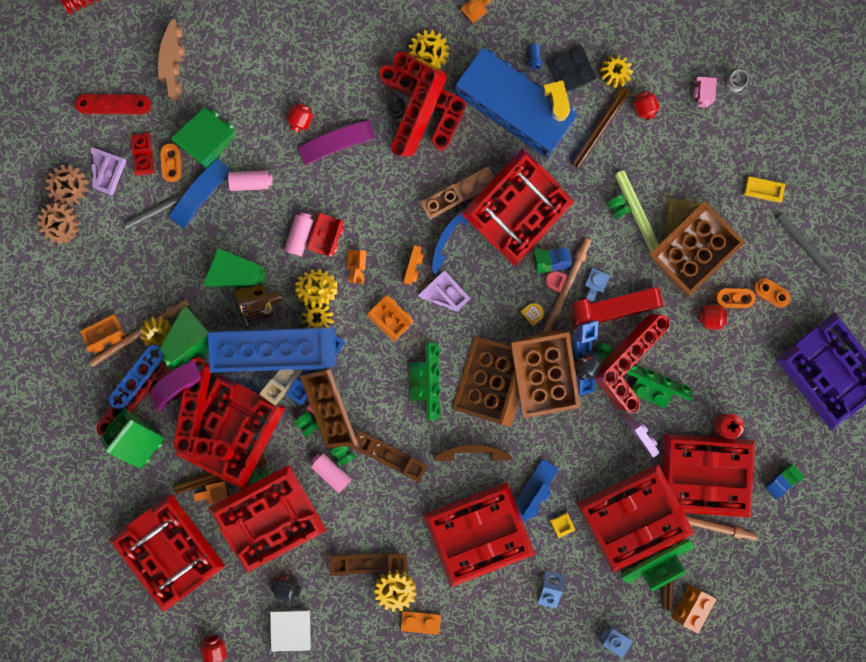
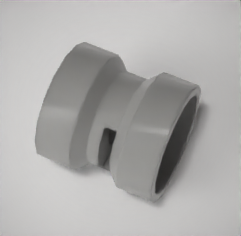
(740, 79)

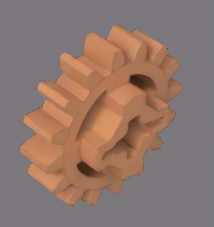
(71, 178)
(51, 216)

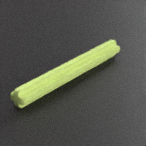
(637, 210)

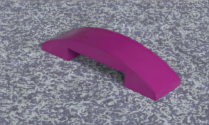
(336, 141)
(173, 383)

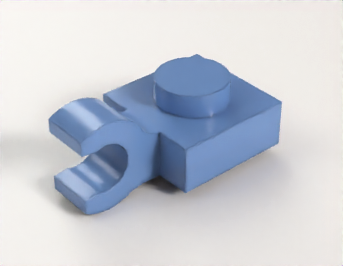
(596, 282)

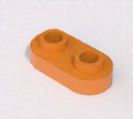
(172, 163)
(772, 293)
(734, 298)

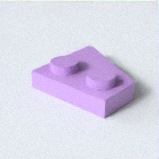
(106, 170)
(445, 292)
(639, 431)

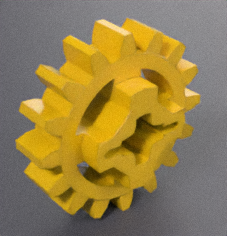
(435, 46)
(316, 288)
(395, 590)

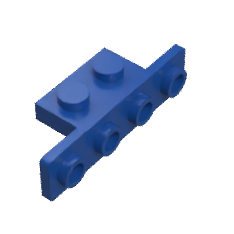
(536, 490)

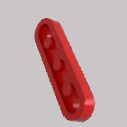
(113, 104)

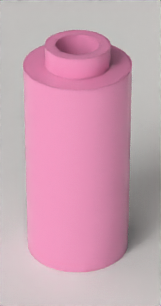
(249, 180)
(299, 234)
(330, 472)

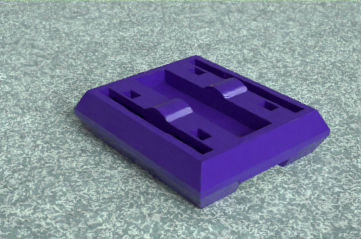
(828, 370)

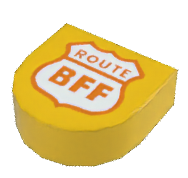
(533, 313)

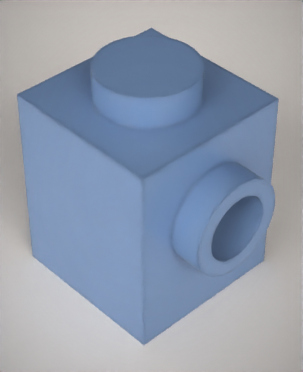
(615, 641)

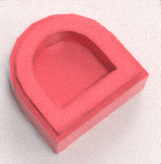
(555, 280)

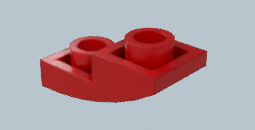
(143, 154)

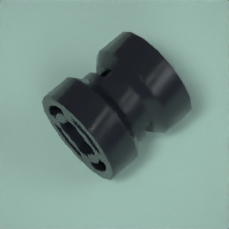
(396, 104)

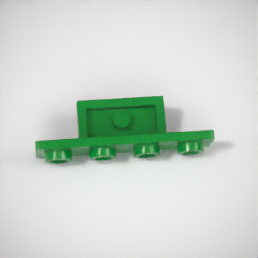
(425, 381)
(657, 388)
(660, 568)

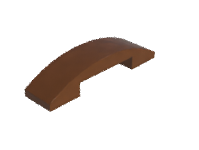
(448, 454)
(389, 456)
(368, 563)

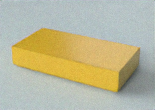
(764, 189)

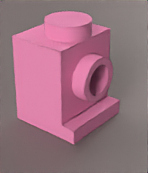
(704, 91)

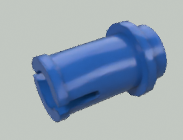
(534, 56)

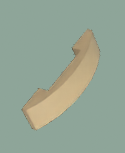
(279, 385)

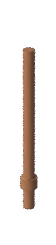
(580, 257)
(171, 312)
(736, 532)

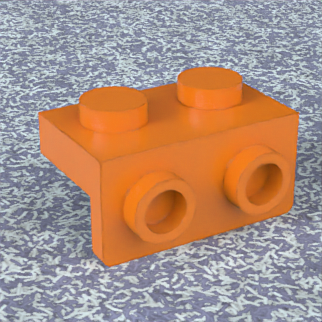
(390, 318)
(102, 333)
(693, 608)

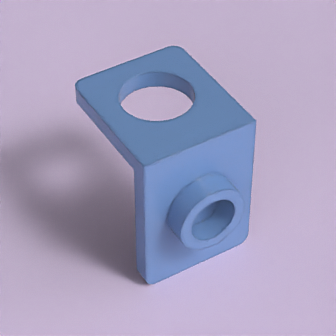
(551, 593)

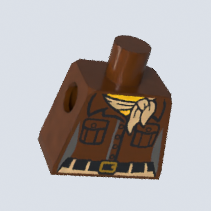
(256, 303)

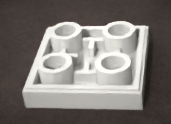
(290, 630)

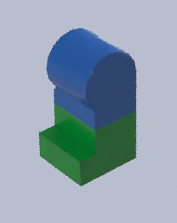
(552, 260)
(784, 480)

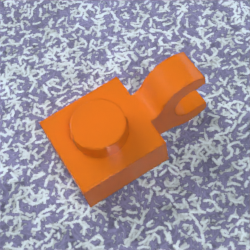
(475, 9)
(355, 263)
(214, 493)

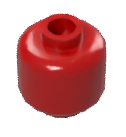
(646, 105)
(299, 117)
(713, 317)
(213, 649)

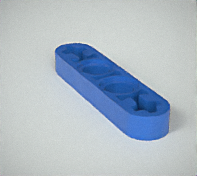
(135, 375)

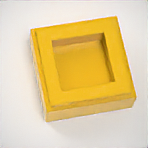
(562, 525)

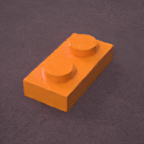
(412, 274)
(420, 622)

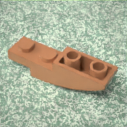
(171, 52)
(457, 193)

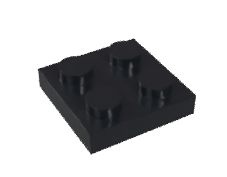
(572, 68)

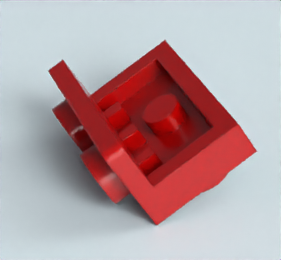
(325, 235)

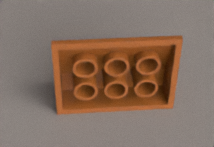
(696, 249)
(545, 373)
(489, 383)
(328, 408)

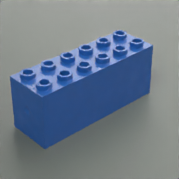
(513, 102)
(272, 349)

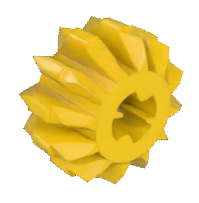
(608, 67)
(324, 316)
(150, 327)

